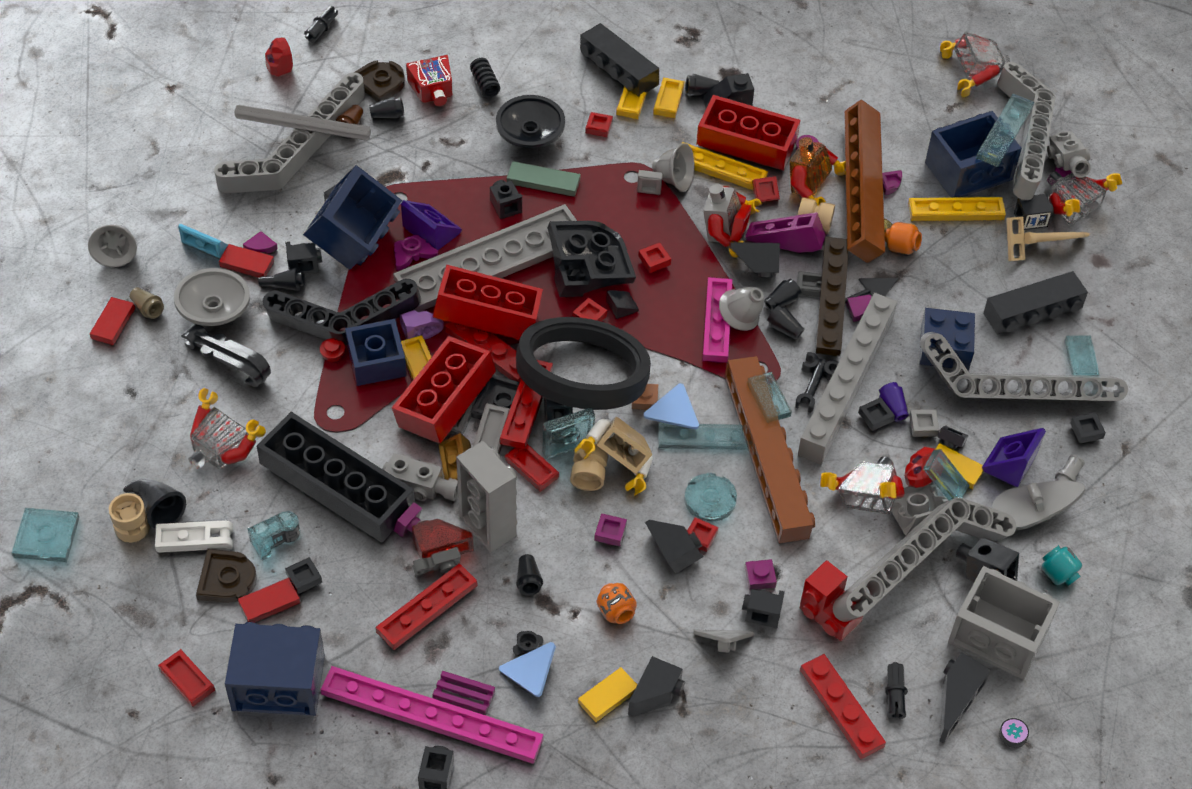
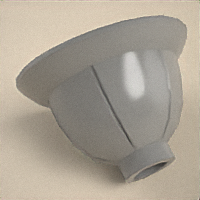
(676, 166)
(112, 245)
(742, 307)

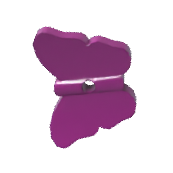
(412, 248)

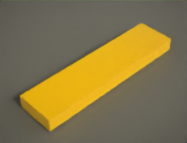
(726, 168)
(956, 209)

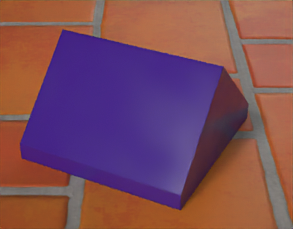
(428, 223)
(1014, 456)

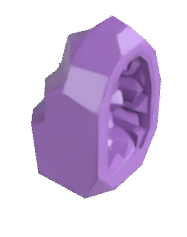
(420, 323)

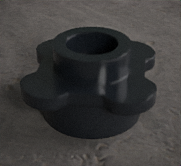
(524, 638)

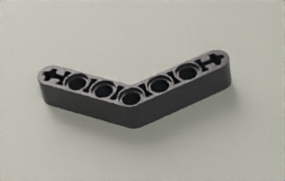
(283, 307)

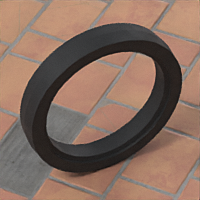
(575, 393)

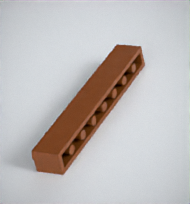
(864, 182)
(770, 457)

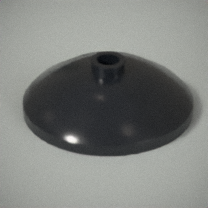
(530, 121)

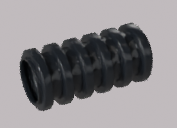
(485, 77)

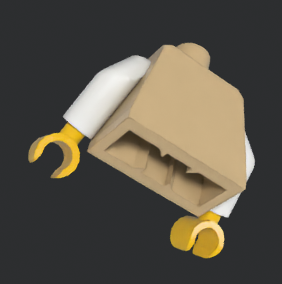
(623, 445)

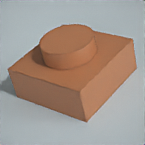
(647, 399)

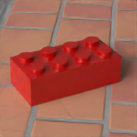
(748, 132)
(486, 302)
(444, 389)

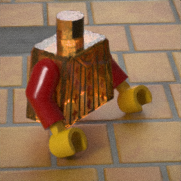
(811, 167)

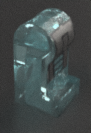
(274, 532)

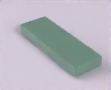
(544, 178)

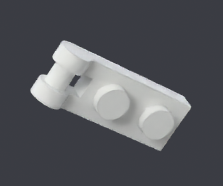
(193, 536)

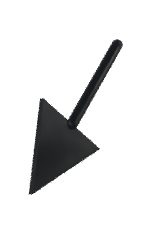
(875, 285)

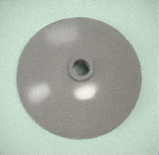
(211, 296)

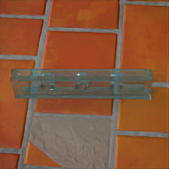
(1005, 130)
(705, 437)

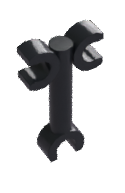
(819, 368)

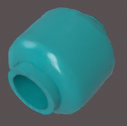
(1061, 565)

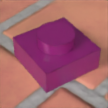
(408, 519)
(610, 529)
(760, 574)

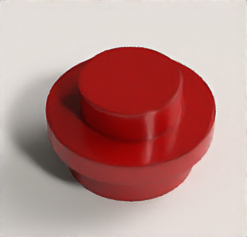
(332, 350)

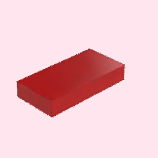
(740, 222)
(246, 261)
(112, 320)
(532, 467)
(269, 600)
(186, 677)

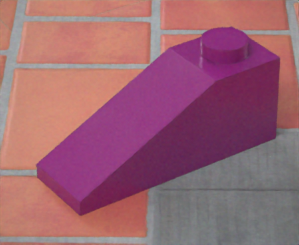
(793, 233)

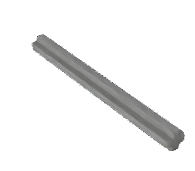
(302, 122)

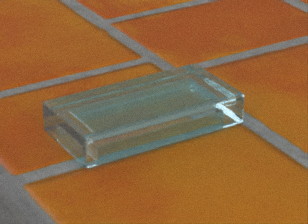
(1081, 355)
(769, 397)
(945, 475)

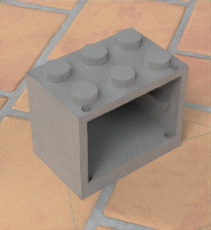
(1003, 622)

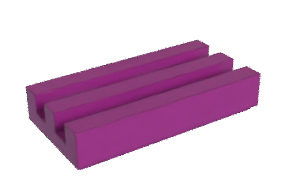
(463, 685)

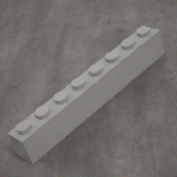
(847, 379)

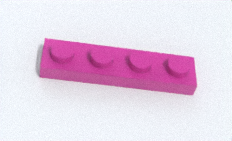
(716, 328)

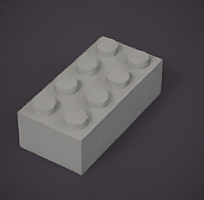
(487, 495)

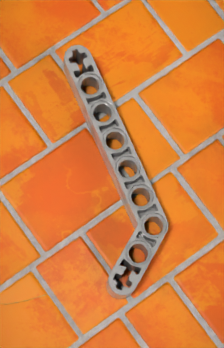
(1018, 81)
(294, 150)
(1025, 381)
(990, 525)

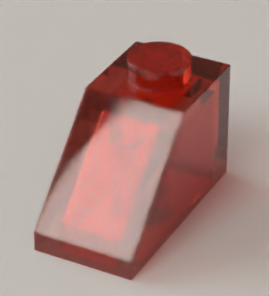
(438, 536)

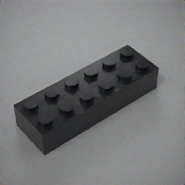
(335, 476)

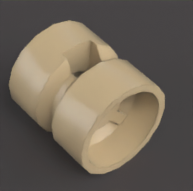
(824, 210)
(590, 472)
(129, 517)

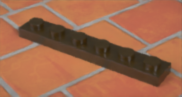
(832, 297)

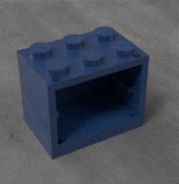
(954, 153)
(353, 218)
(275, 669)

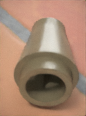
(147, 303)

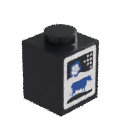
(1035, 212)

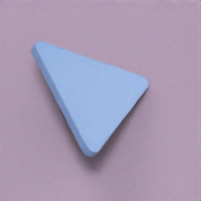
(674, 409)
(531, 668)

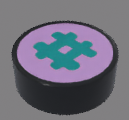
(1014, 733)

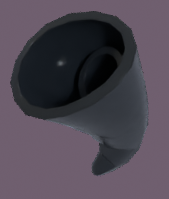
(161, 501)

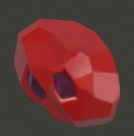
(279, 57)
(914, 473)

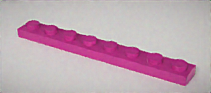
(432, 714)

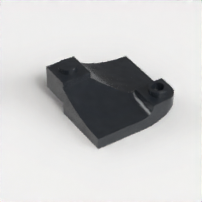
(588, 257)

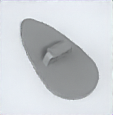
(1038, 501)

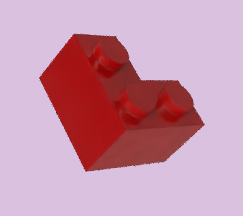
(819, 595)

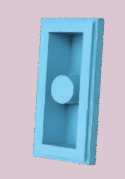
(202, 241)

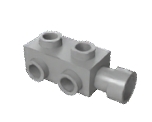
(1069, 153)
(422, 477)

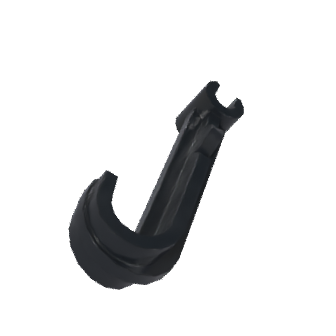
(229, 353)

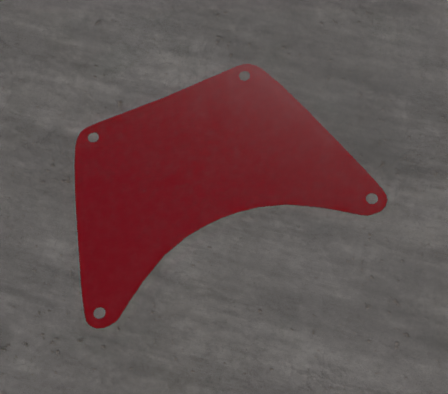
(668, 300)

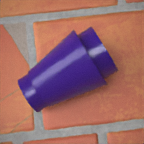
(895, 400)

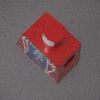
(431, 79)

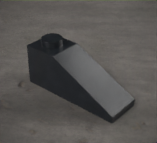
(961, 686)

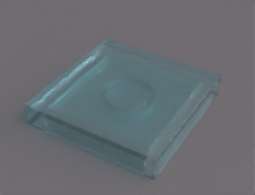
(566, 432)
(45, 535)

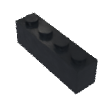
(619, 59)
(1035, 302)

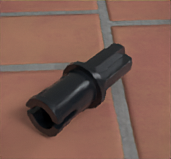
(320, 24)
(896, 690)

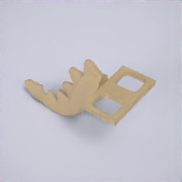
(1029, 237)

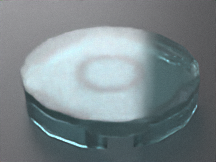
(710, 497)

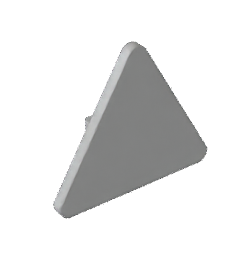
(725, 638)

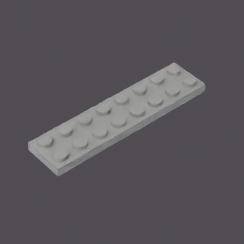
(492, 255)

